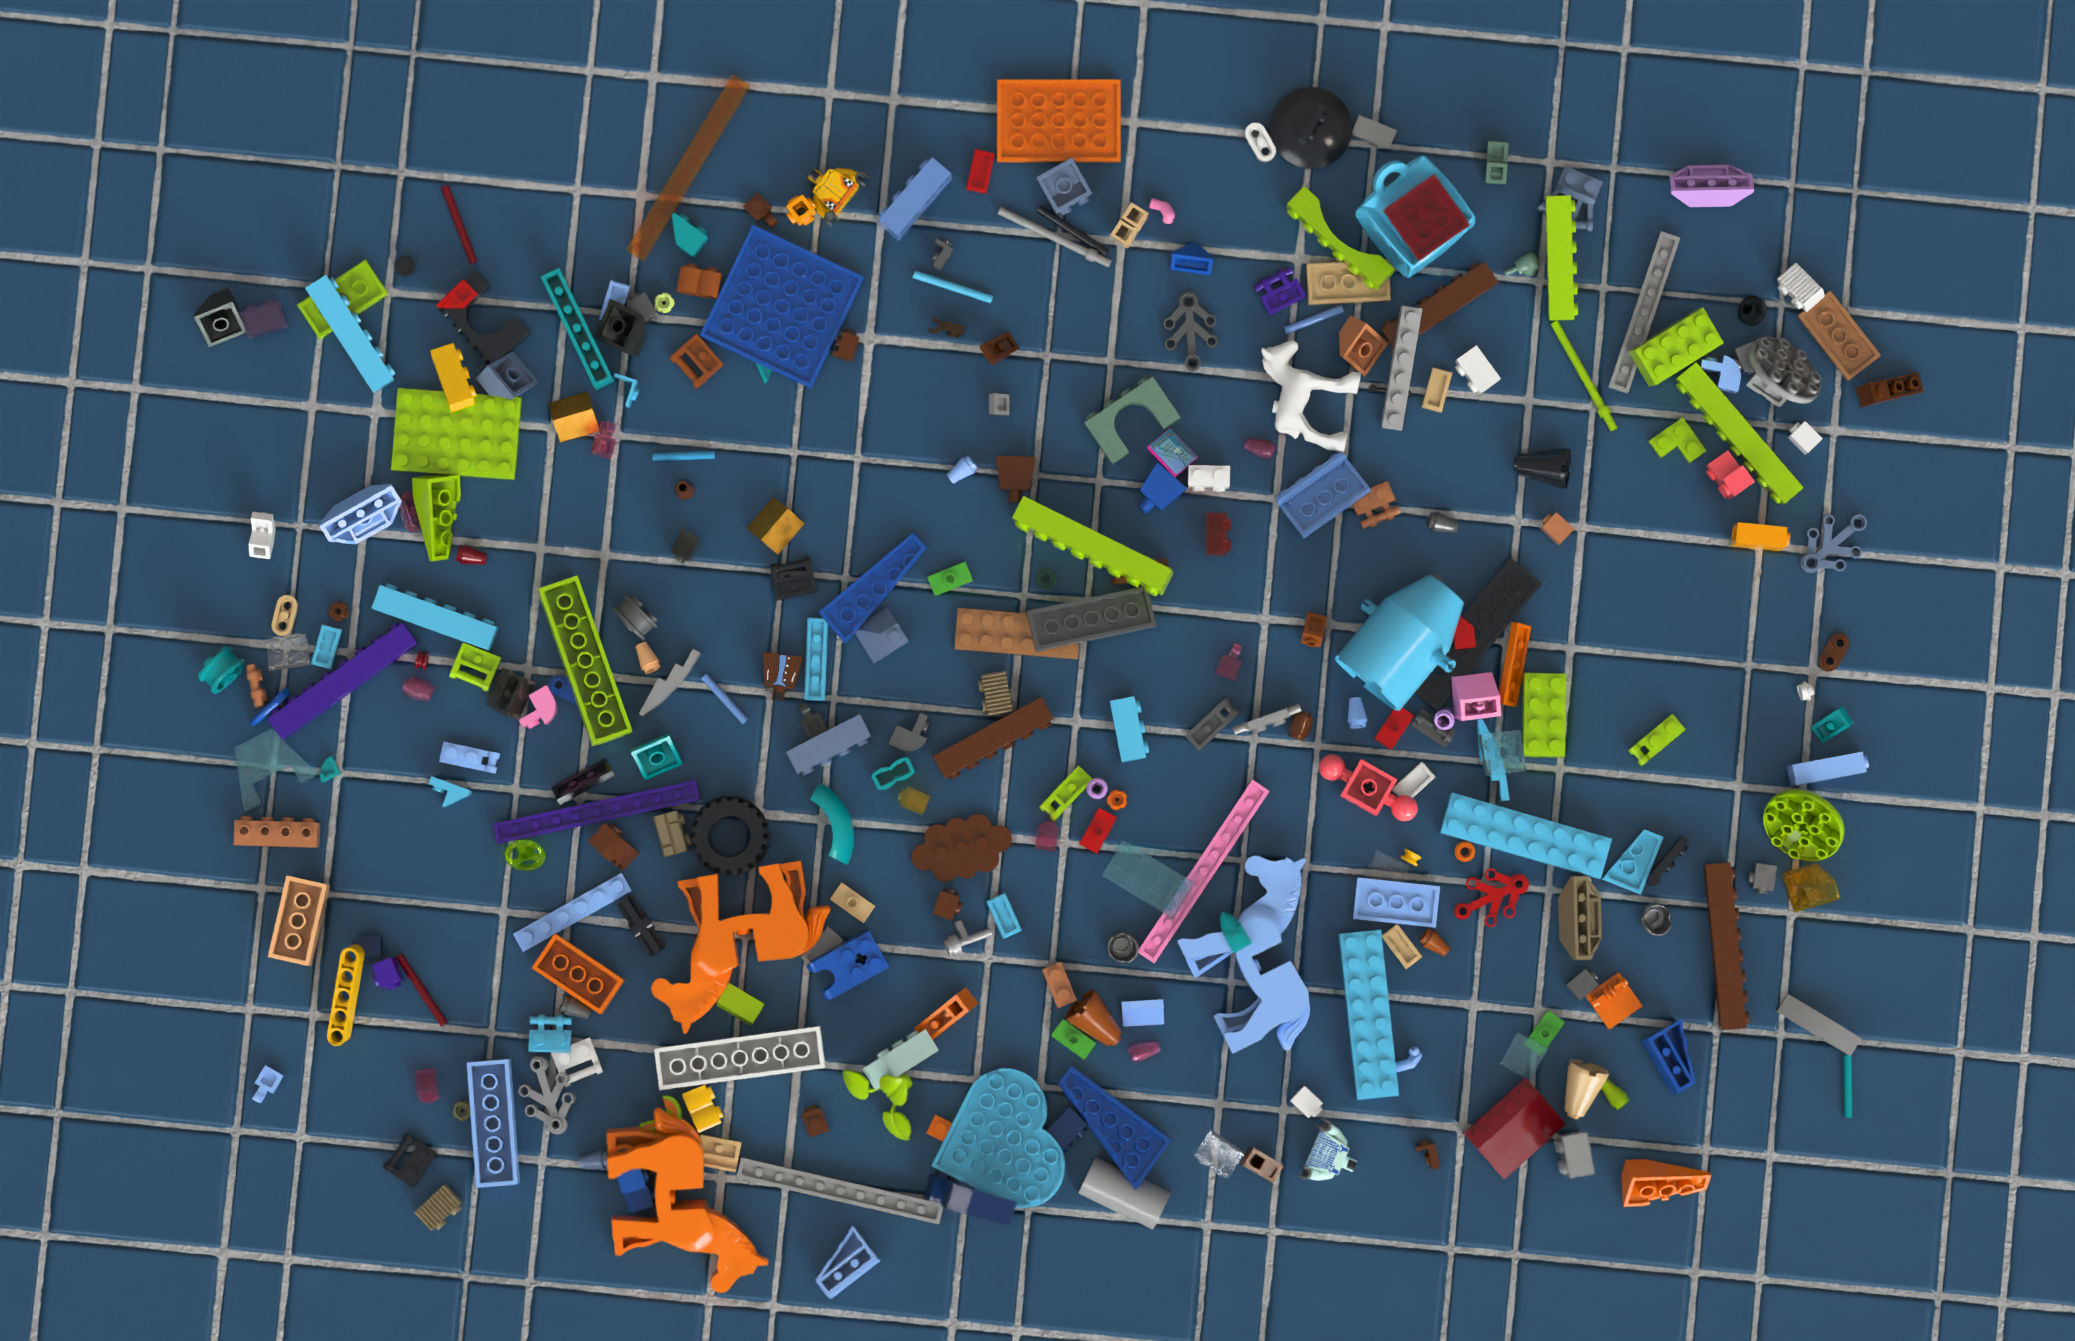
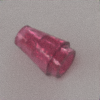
(1262, 448)
(1143, 1050)

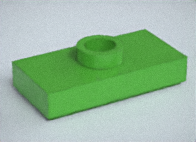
(950, 579)
(1547, 1029)
(1073, 1039)

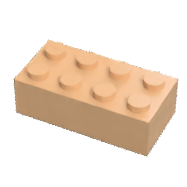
(299, 921)

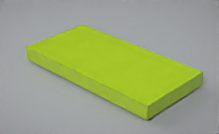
(359, 287)

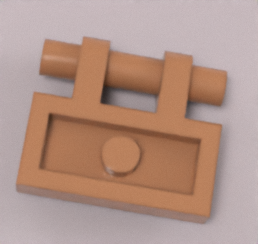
(1379, 496)
(258, 694)

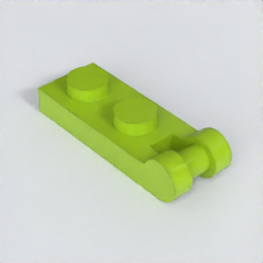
(1657, 739)
(1066, 793)

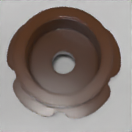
(338, 616)

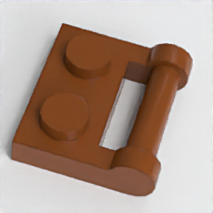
(701, 356)

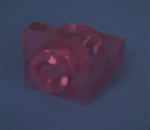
(1047, 836)
(427, 1085)

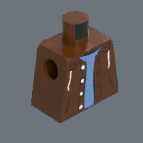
(781, 673)

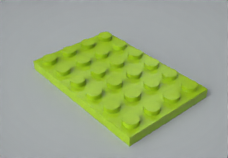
(462, 442)

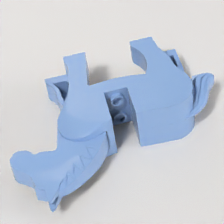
(1279, 991)

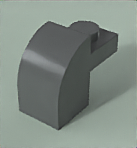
(910, 741)

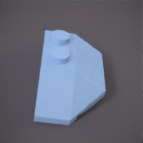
(361, 514)

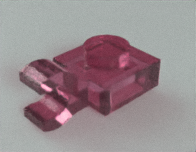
(603, 443)
(1229, 664)

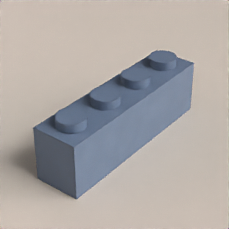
(829, 744)

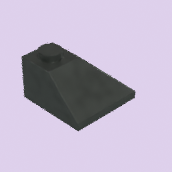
(219, 318)
(622, 328)

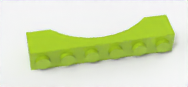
(1370, 267)

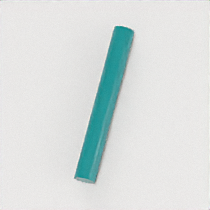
(1847, 1071)

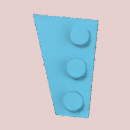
(1635, 863)

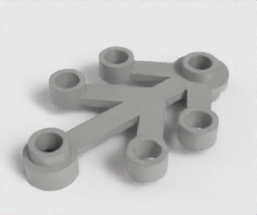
(548, 1098)

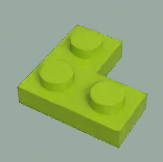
(1678, 436)

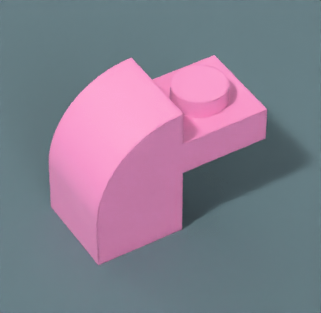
(546, 708)

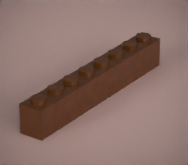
(1725, 946)

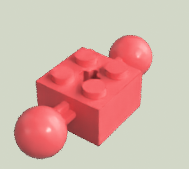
(1402, 807)

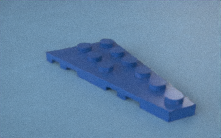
(1124, 1134)

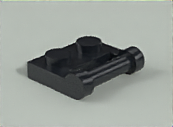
(794, 585)
(415, 1164)

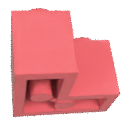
(1729, 475)

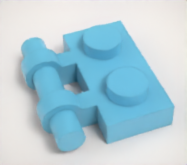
(550, 1040)

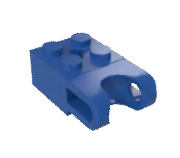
(846, 969)

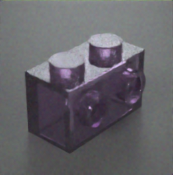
(264, 319)

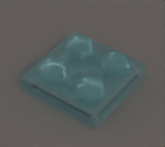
(1502, 753)

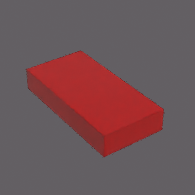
(980, 171)

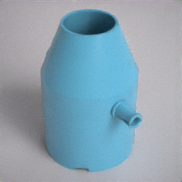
(1403, 640)

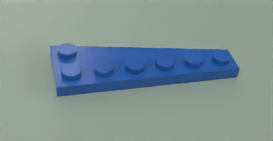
(861, 598)

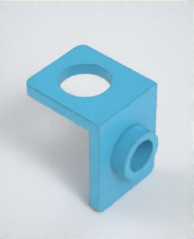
(633, 394)

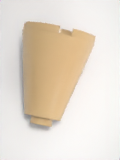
(1582, 1086)

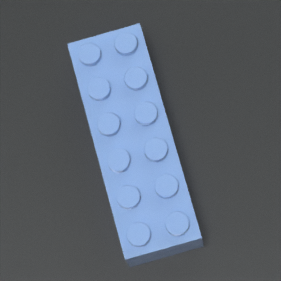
(493, 1123)

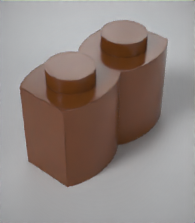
(699, 282)

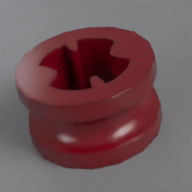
(422, 660)

